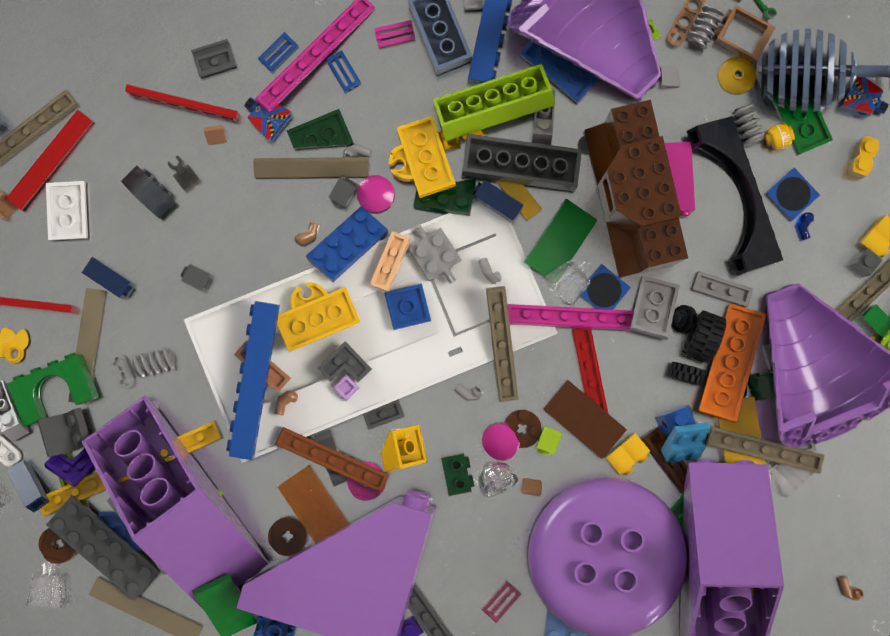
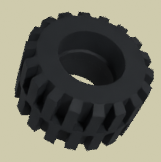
(706, 337)

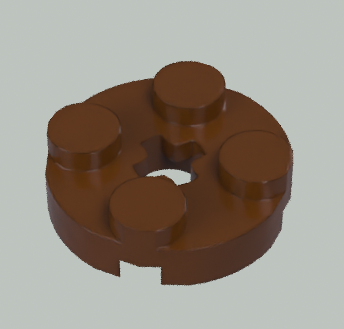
(533, 427)
(295, 544)
(49, 550)

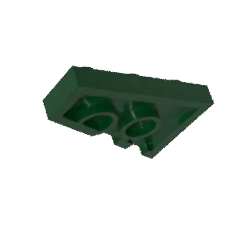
(321, 132)
(452, 200)

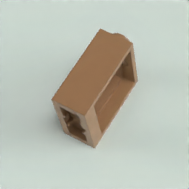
(752, 20)

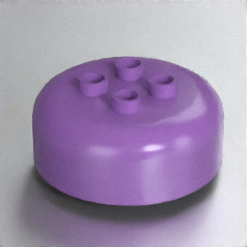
(607, 557)

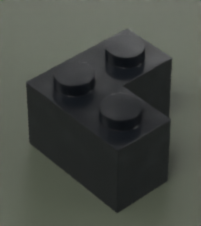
(146, 190)

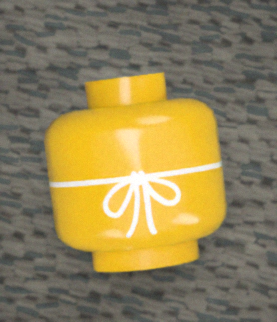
(779, 136)

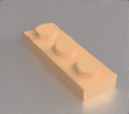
(390, 261)

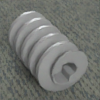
(703, 26)
(748, 125)
(153, 363)

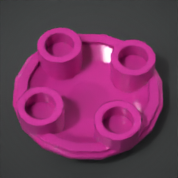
(375, 193)
(500, 441)

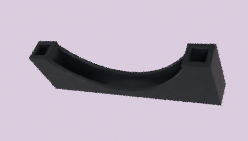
(724, 144)

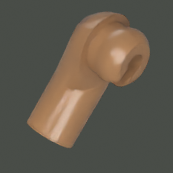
(309, 236)
(283, 400)
(850, 591)

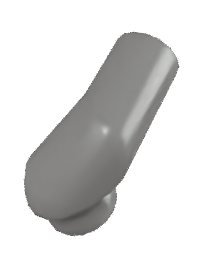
(355, 150)
(487, 272)
(469, 394)

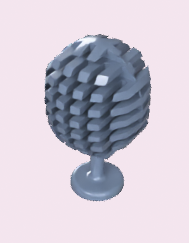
(817, 70)

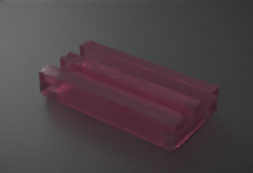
(491, 613)

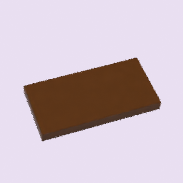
(585, 419)

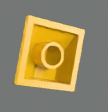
(403, 449)

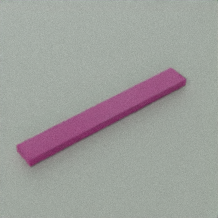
(314, 54)
(570, 317)

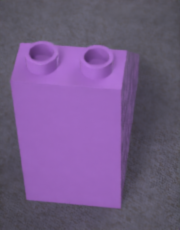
(171, 504)
(729, 551)
(352, 578)

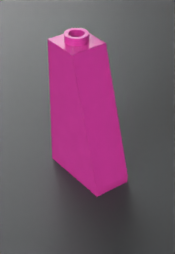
(681, 166)

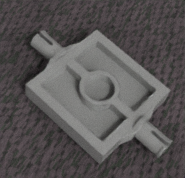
(435, 254)

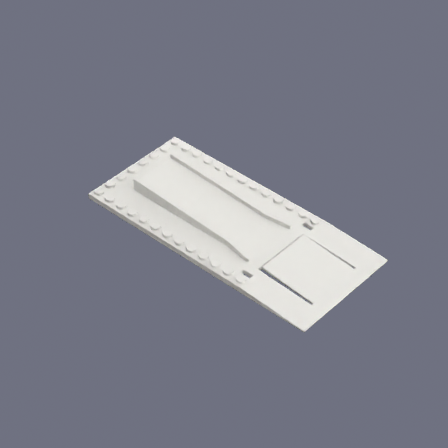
(399, 358)

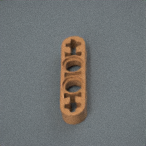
(691, 15)

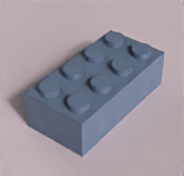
(440, 33)

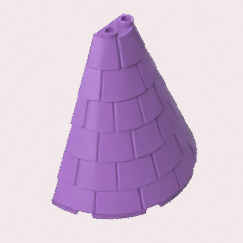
(595, 35)
(822, 369)

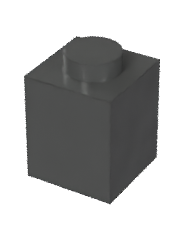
(343, 191)
(866, 262)
(196, 277)

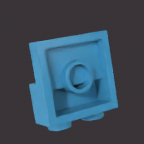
(685, 442)

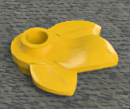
(11, 341)

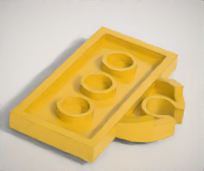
(422, 158)
(316, 316)

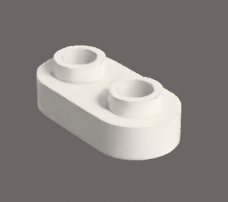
(6, 449)

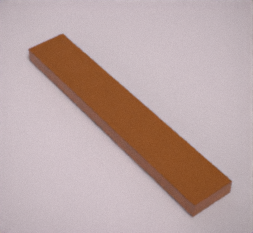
(331, 459)

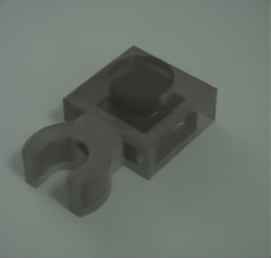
(185, 175)

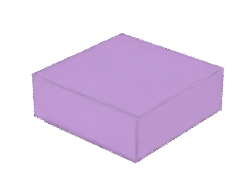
(345, 387)

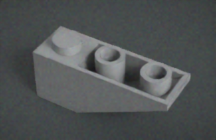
(543, 125)
(10, 420)

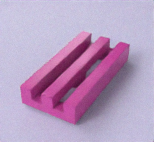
(391, 27)

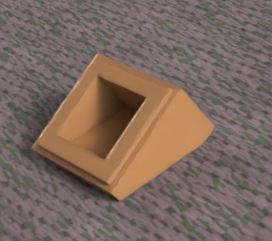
(215, 135)
(531, 486)

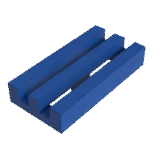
(267, 63)
(351, 85)

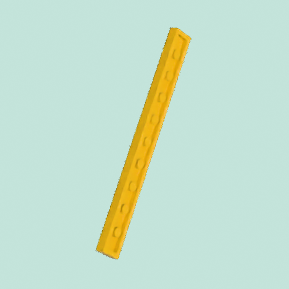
(93, 484)

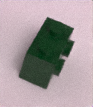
(456, 474)

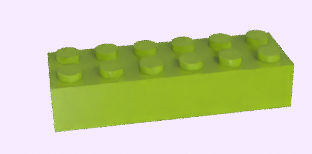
(494, 102)

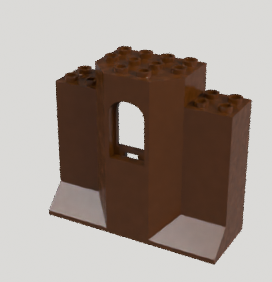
(636, 190)

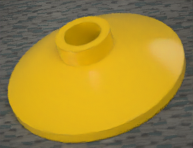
(734, 84)

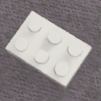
(66, 210)

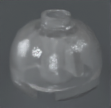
(495, 478)

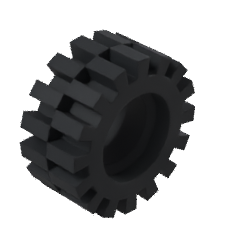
(686, 373)

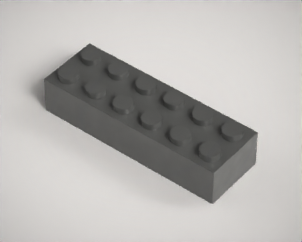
(521, 162)

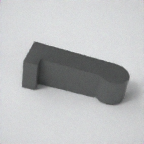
(327, 439)

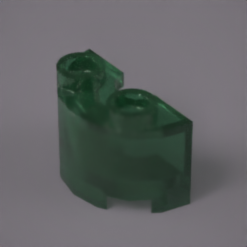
(761, 386)

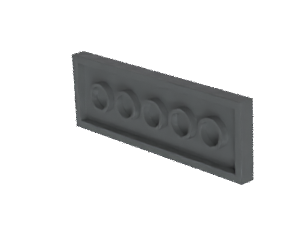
(103, 547)

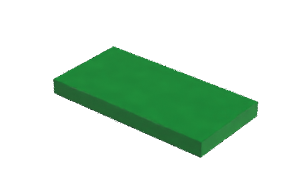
(809, 126)
(561, 238)
(220, 602)

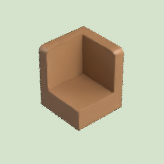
(6, 207)

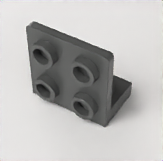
(63, 432)

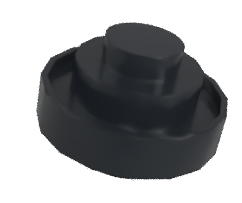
(684, 319)

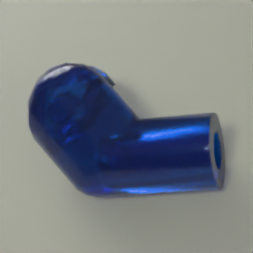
(803, 224)

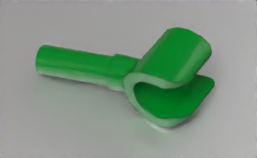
(766, 9)

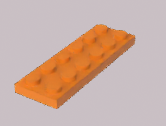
(732, 364)

